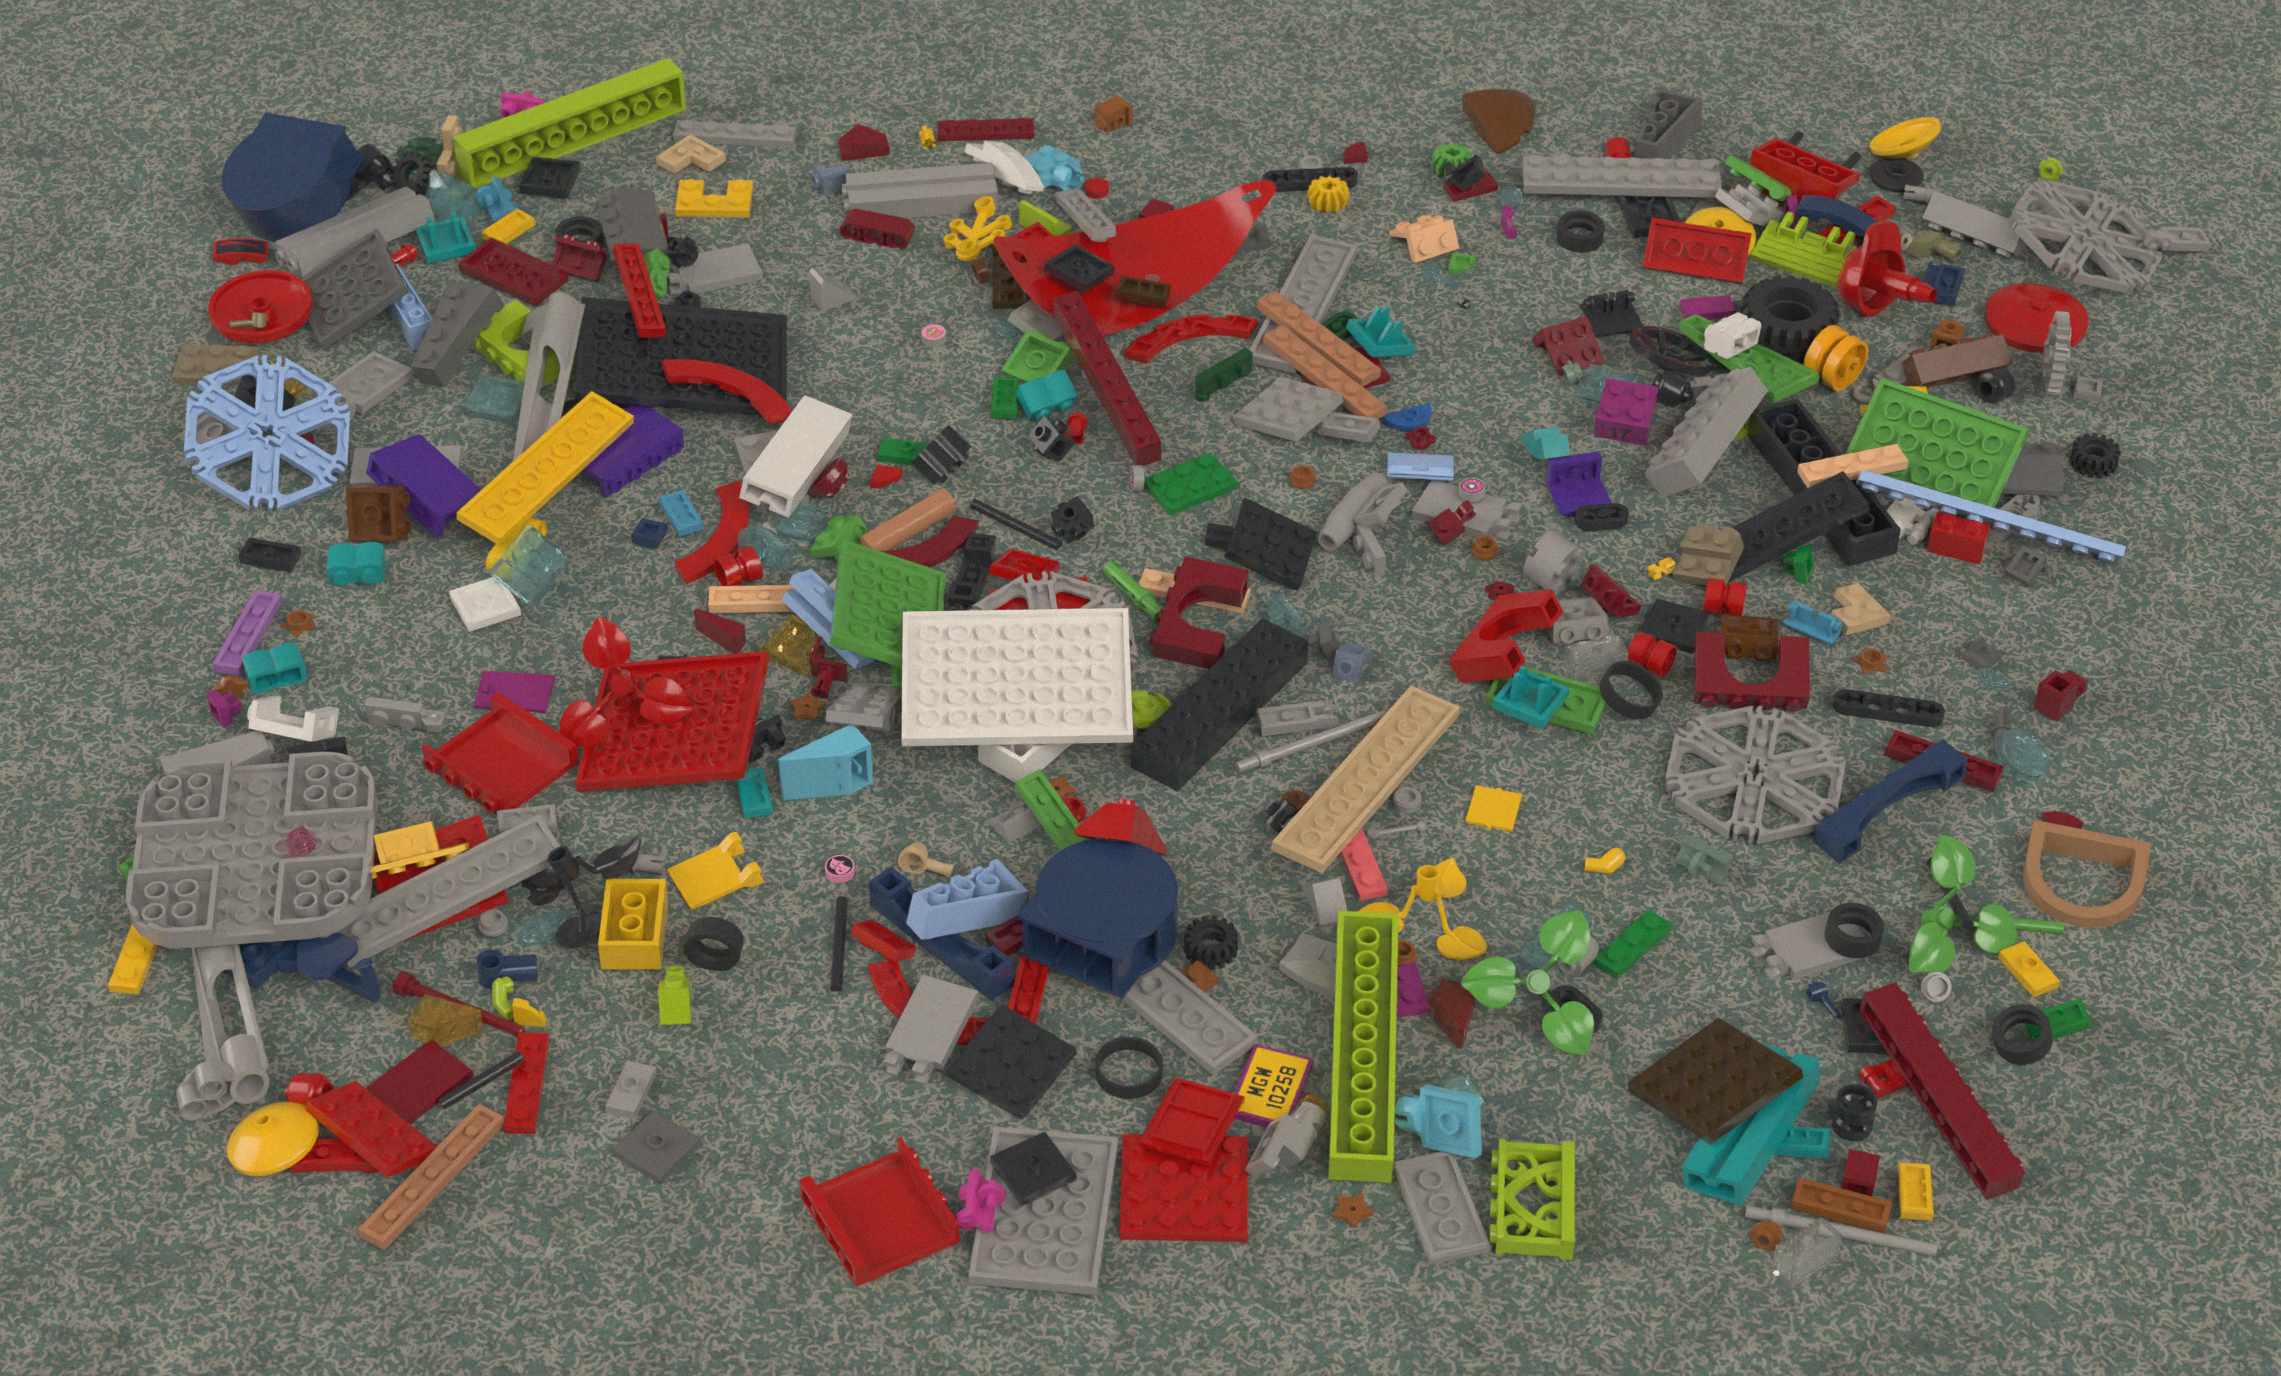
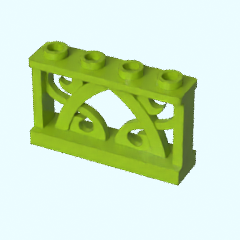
(1559, 1169)

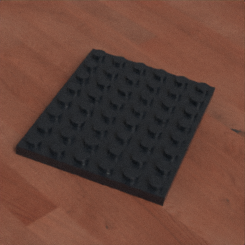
(630, 369)

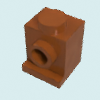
(1113, 114)
(1948, 331)

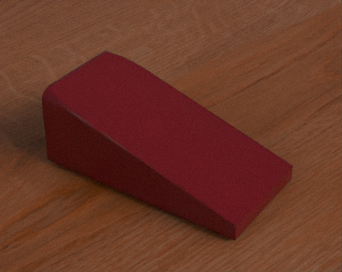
(721, 630)

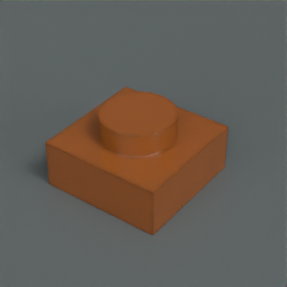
(1200, 976)

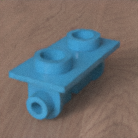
(1822, 627)

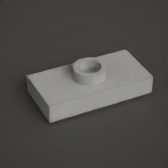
(512, 817)
(631, 1089)

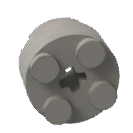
(1554, 562)

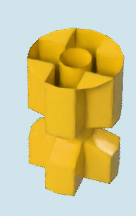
(927, 137)
(1664, 566)

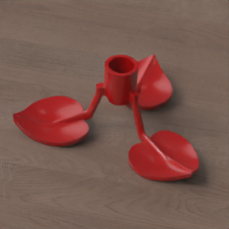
(606, 646)

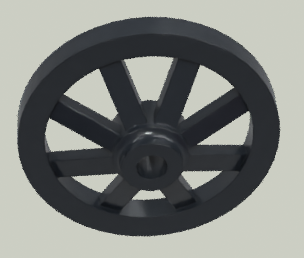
(1669, 356)

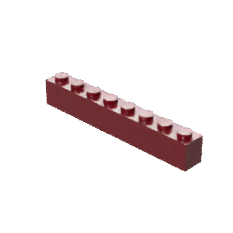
(1107, 379)
(1942, 1091)

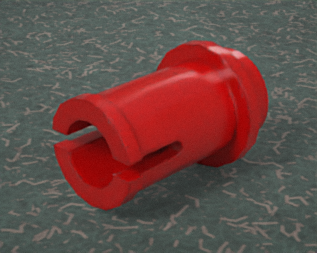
(405, 254)
(1077, 424)

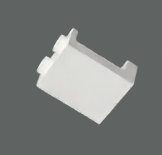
(316, 725)

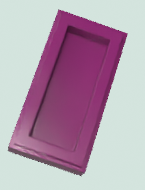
(1708, 307)

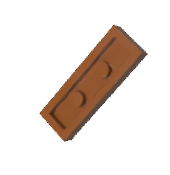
(1841, 1205)

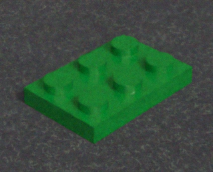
(1190, 484)

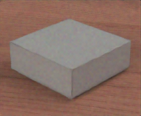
(2088, 389)

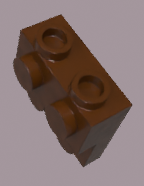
(378, 513)
(1750, 637)

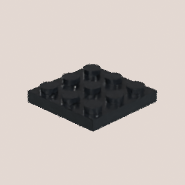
(1270, 544)
(1011, 1062)

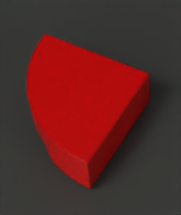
(885, 475)

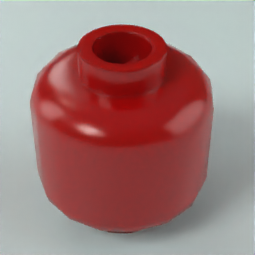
(306, 1087)

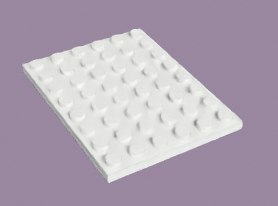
(1016, 677)

